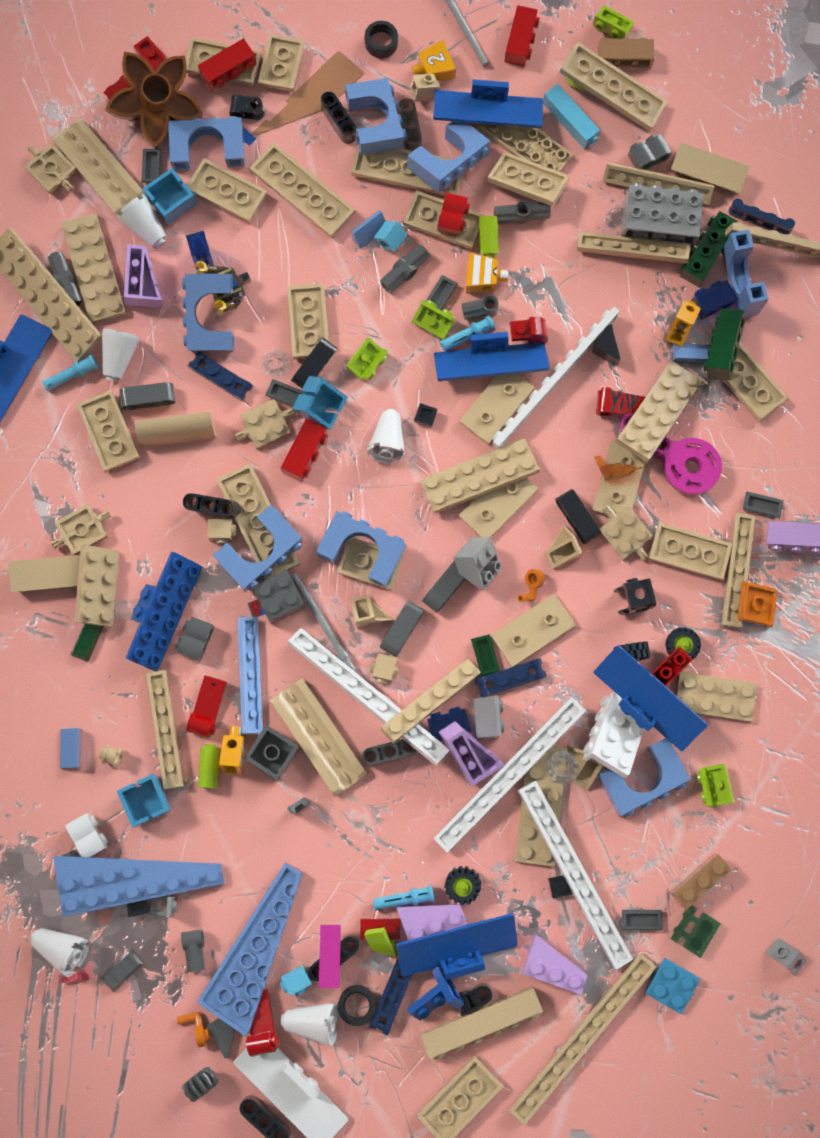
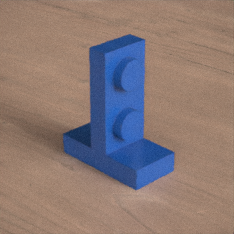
(436, 997)

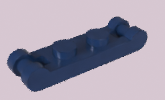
(760, 218)
(220, 376)
(510, 678)
(390, 1000)

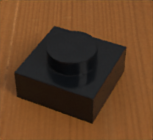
(425, 415)
(559, 886)
(137, 908)

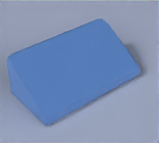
(367, 230)
(690, 353)
(70, 748)

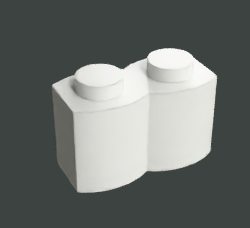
(86, 835)

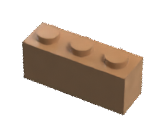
(627, 52)
(700, 881)

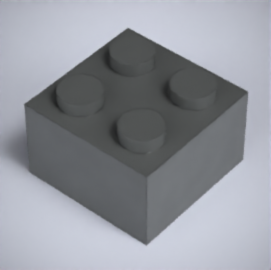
(279, 597)
(272, 753)

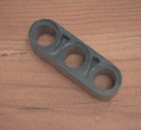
(147, 396)
(443, 588)
(402, 628)
(382, 758)

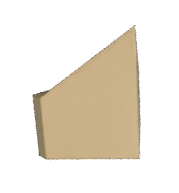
(563, 548)
(368, 613)
(587, 769)

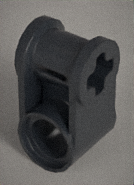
(246, 107)
(472, 999)

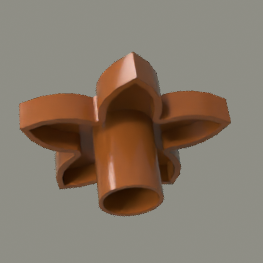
(153, 96)

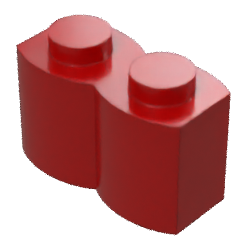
(452, 214)

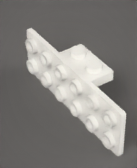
(293, 1093)

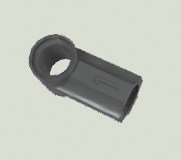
(478, 308)
(193, 945)

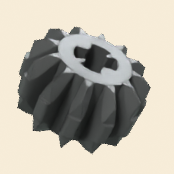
(200, 1084)

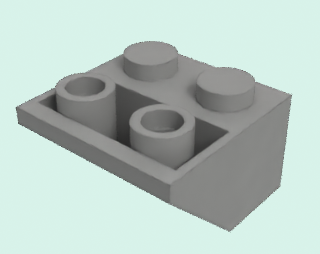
(478, 561)
(487, 717)

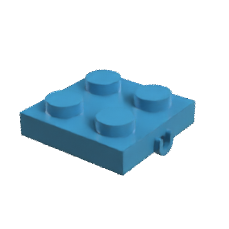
(672, 985)

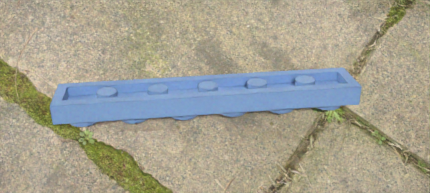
(249, 675)

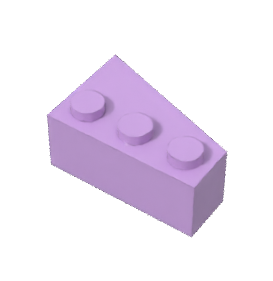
(140, 280)
(794, 537)
(470, 755)
(430, 919)
(551, 967)

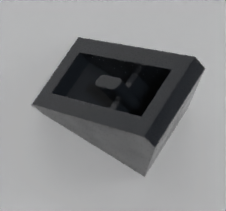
(607, 347)

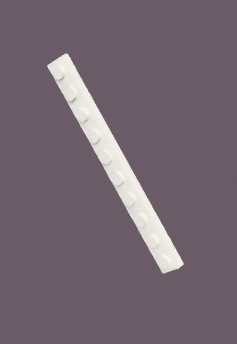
(550, 383)
(364, 693)
(509, 775)
(575, 875)

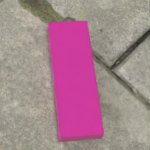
(329, 956)

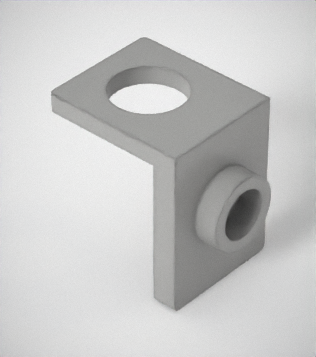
(172, 906)
(786, 956)

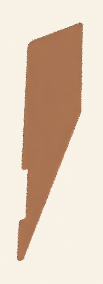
(307, 98)

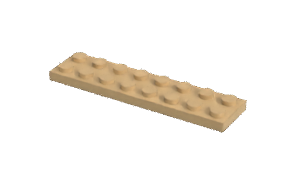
(46, 296)

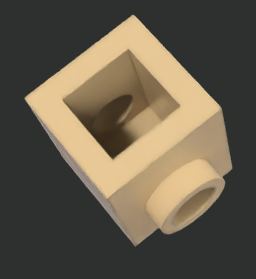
(424, 87)
(221, 530)
(384, 669)

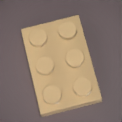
(281, 63)
(359, 560)

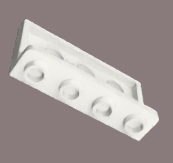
(613, 737)

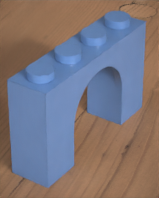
(376, 95)
(184, 133)
(441, 173)
(735, 256)
(196, 288)
(345, 527)
(248, 573)
(671, 776)

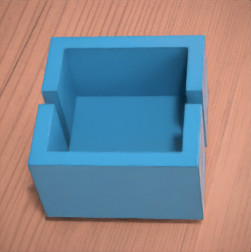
(168, 196)
(317, 398)
(144, 801)

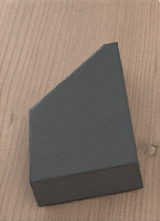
(298, 806)
(222, 1034)

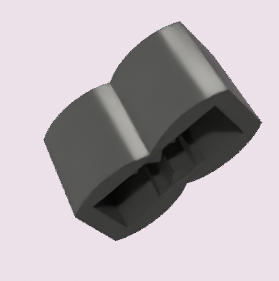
(649, 153)
(194, 639)

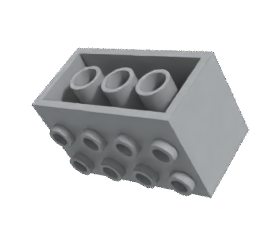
(662, 214)

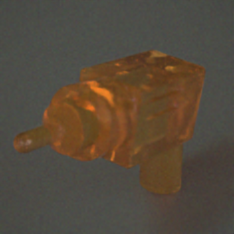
(614, 471)

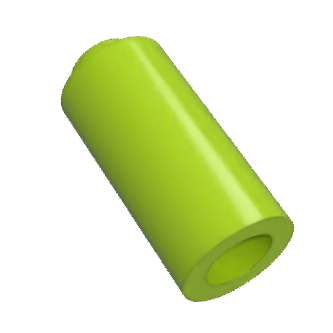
(488, 236)
(209, 766)

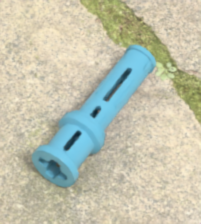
(475, 329)
(79, 369)
(414, 896)

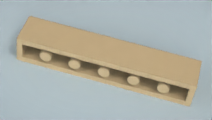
(481, 1022)

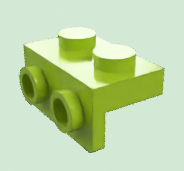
(612, 23)
(433, 319)
(366, 359)
(715, 785)

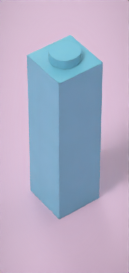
(571, 116)

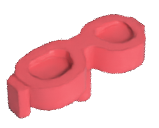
(82, 975)

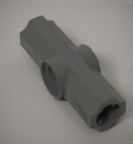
(533, 211)
(404, 268)
(64, 275)

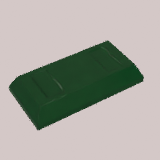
(86, 641)
(485, 655)

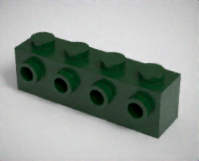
(708, 249)
(725, 344)

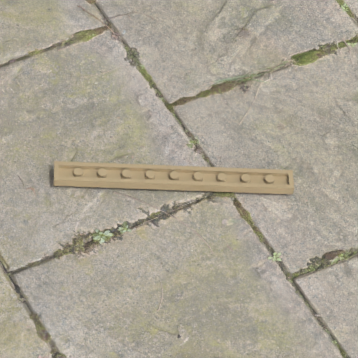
(582, 1038)

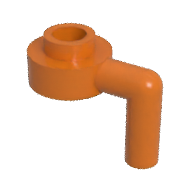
(534, 579)
(201, 1034)

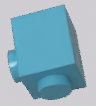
(390, 235)
(296, 981)

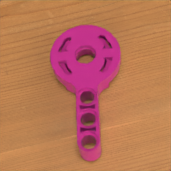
(678, 454)

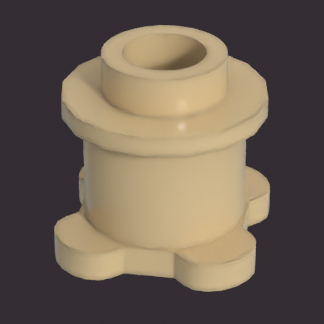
(111, 756)

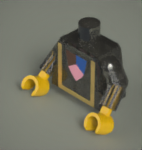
(226, 302)

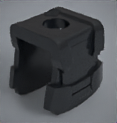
(635, 604)

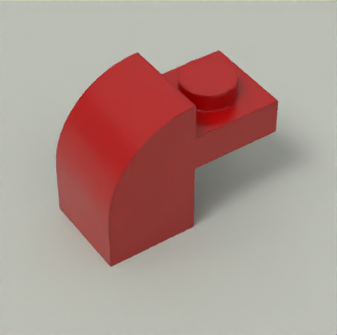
(532, 330)

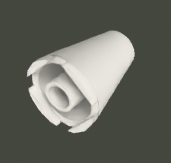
(142, 220)
(117, 352)
(387, 439)
(60, 949)
(313, 1022)

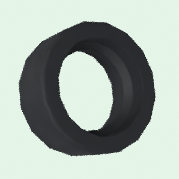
(381, 26)
(372, 1005)

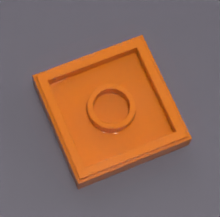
(757, 604)

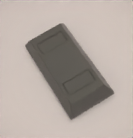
(151, 165)
(442, 292)
(283, 392)
(763, 504)
(642, 920)
(121, 970)

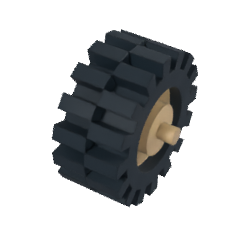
(637, 650)

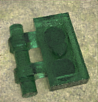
(701, 933)

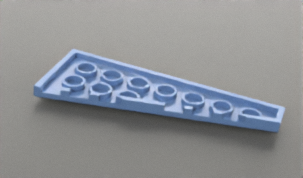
(107, 882)
(243, 974)

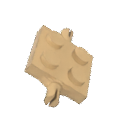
(51, 168)
(265, 424)
(80, 529)
(625, 532)

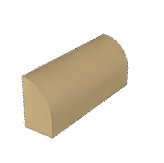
(710, 168)
(175, 429)
(44, 573)

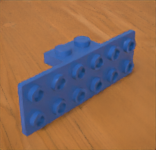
(488, 105)
(491, 356)
(18, 357)
(161, 611)
(649, 699)
(458, 949)

